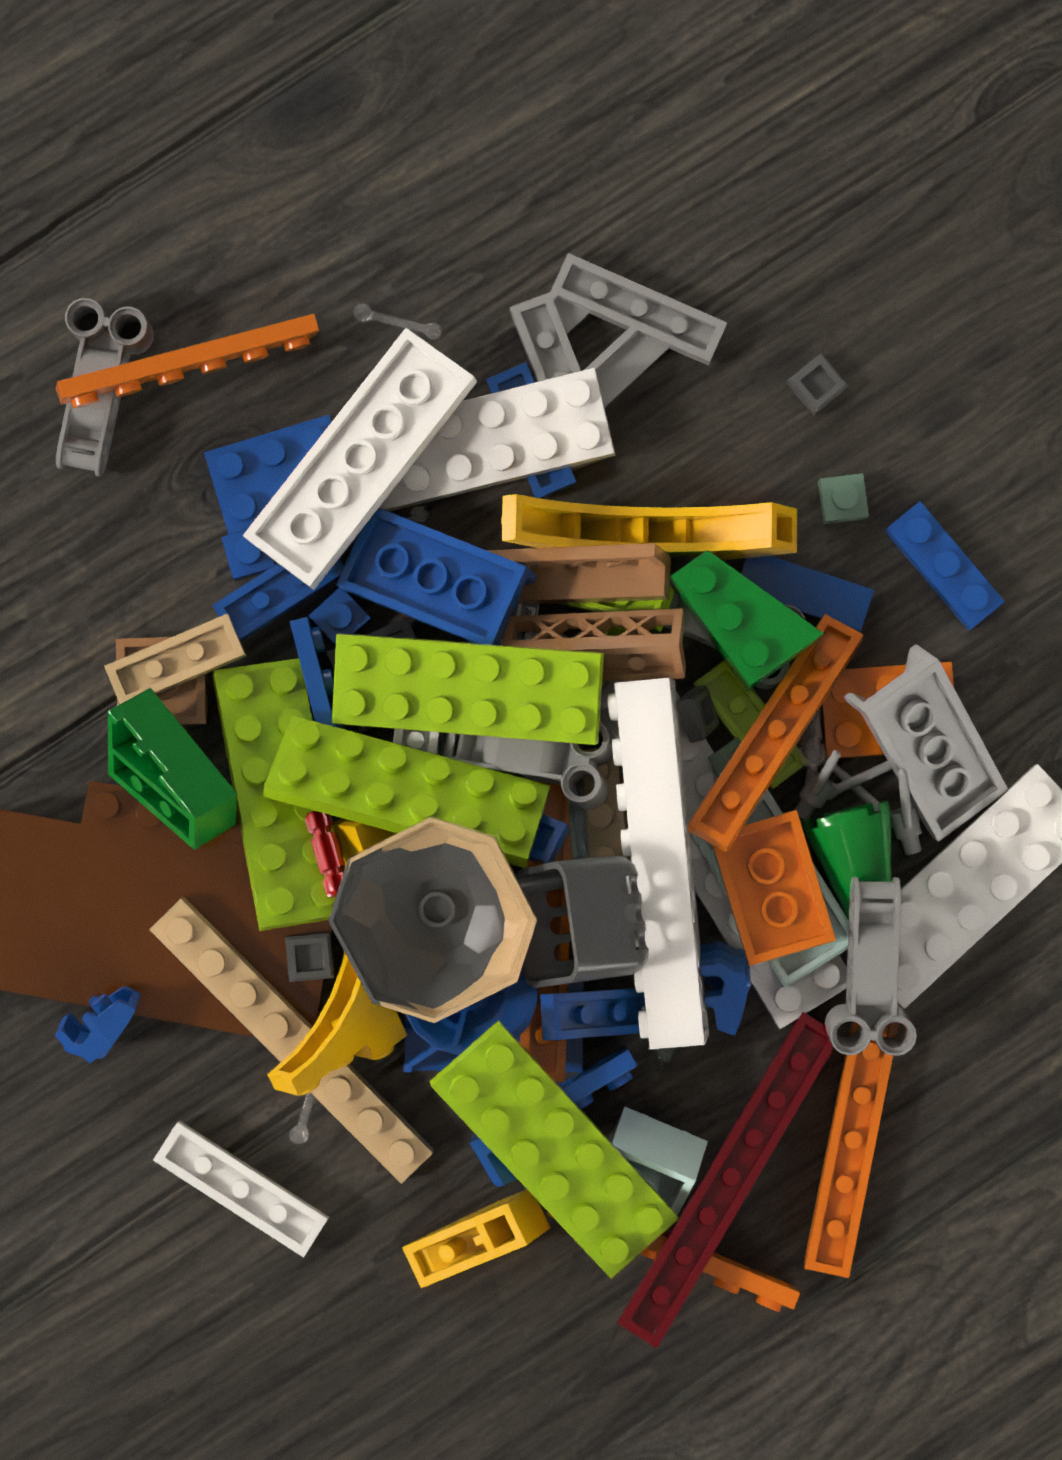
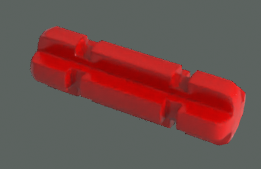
(326, 850)

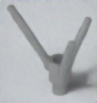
(819, 787)
(903, 820)

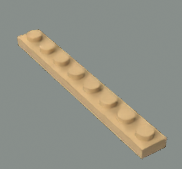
(282, 1029)

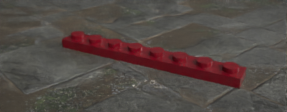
(727, 1182)

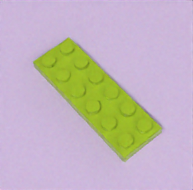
(468, 688)
(402, 786)
(279, 854)
(554, 1149)

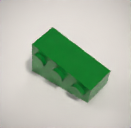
(741, 619)
(168, 770)

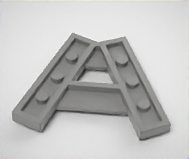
(650, 321)

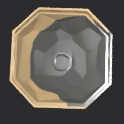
(433, 919)

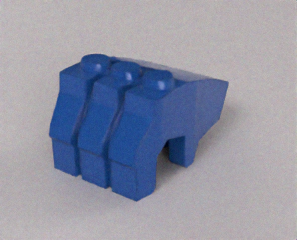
(729, 975)
(100, 1028)

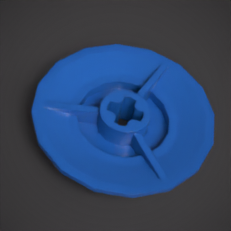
(455, 1033)

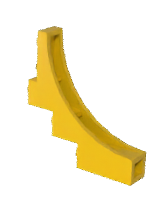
(680, 532)
(349, 1020)

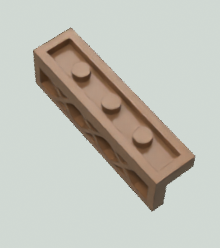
(594, 573)
(627, 657)

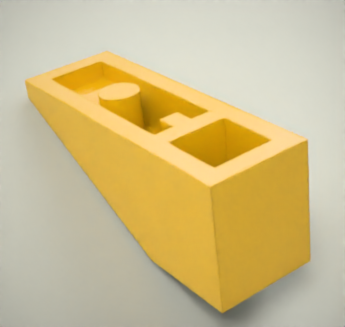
(477, 1238)

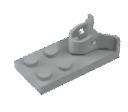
(934, 740)

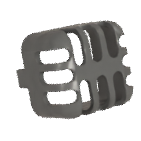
(599, 918)

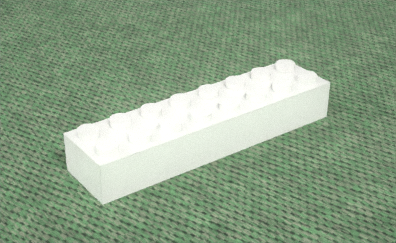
(663, 858)

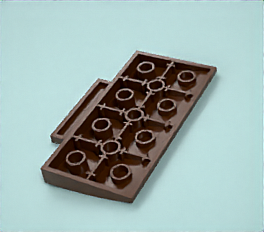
(90, 891)

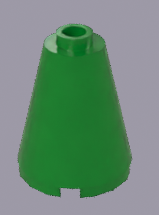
(852, 845)

